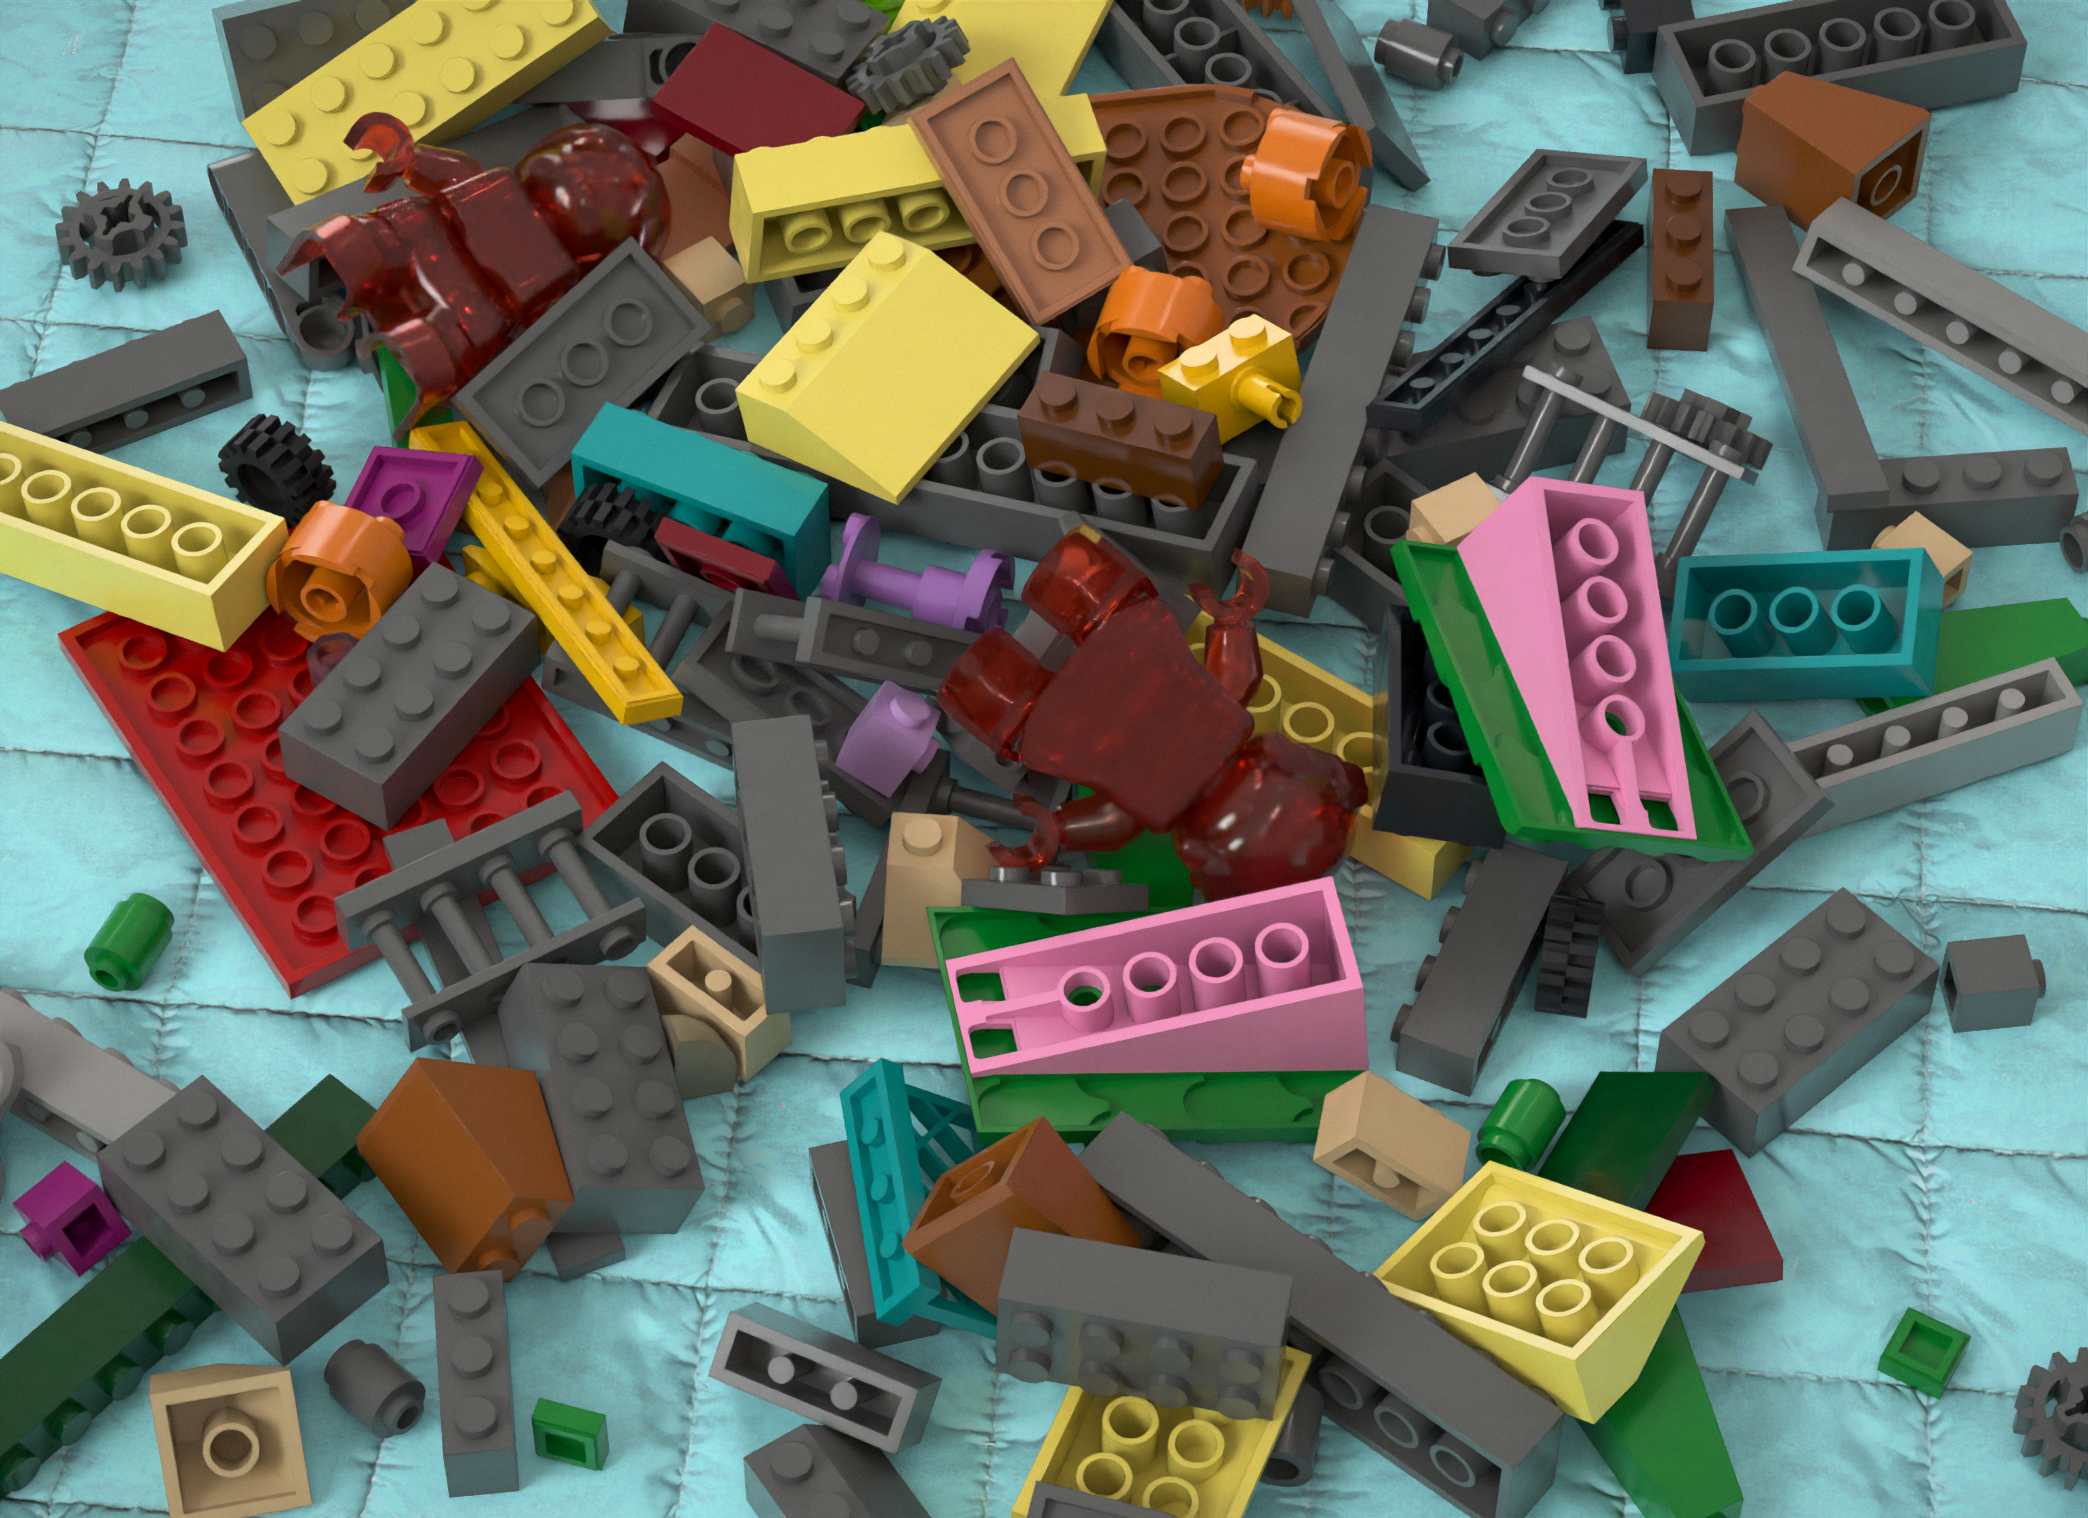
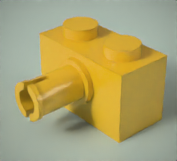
(1239, 376)

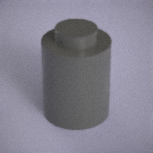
(1296, 1447)

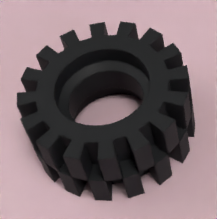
(276, 469)
(609, 515)
(1568, 956)

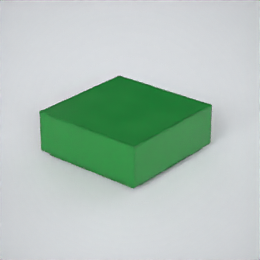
(1923, 1353)
(570, 1434)

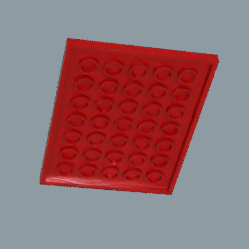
(276, 850)

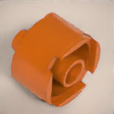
(1308, 176)
(1149, 324)
(339, 571)

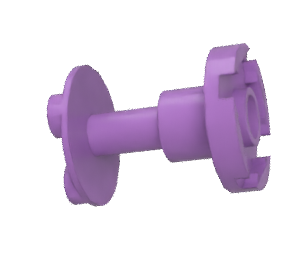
(937, 596)

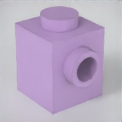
(890, 739)

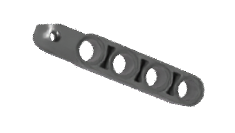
(616, 69)
(246, 196)

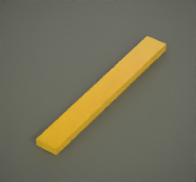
(556, 585)

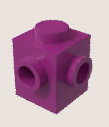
(70, 1220)

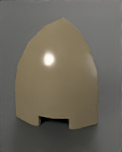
(699, 1057)

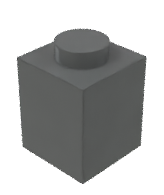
(1991, 983)

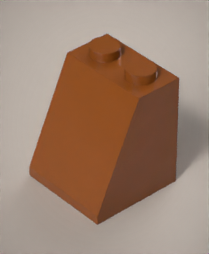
(1824, 141)
(470, 1162)
(1016, 1182)

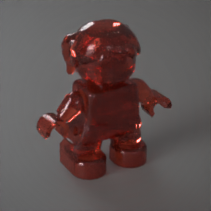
(483, 249)
(1154, 730)

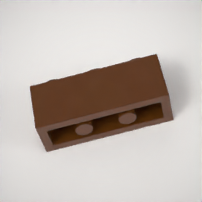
(1680, 260)
(1121, 440)

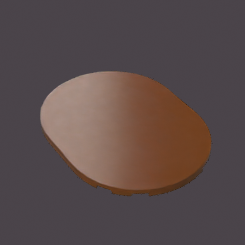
(1181, 168)

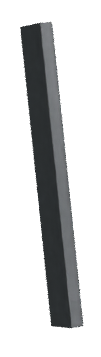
(1495, 336)

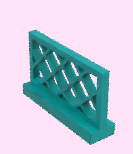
(890, 1190)

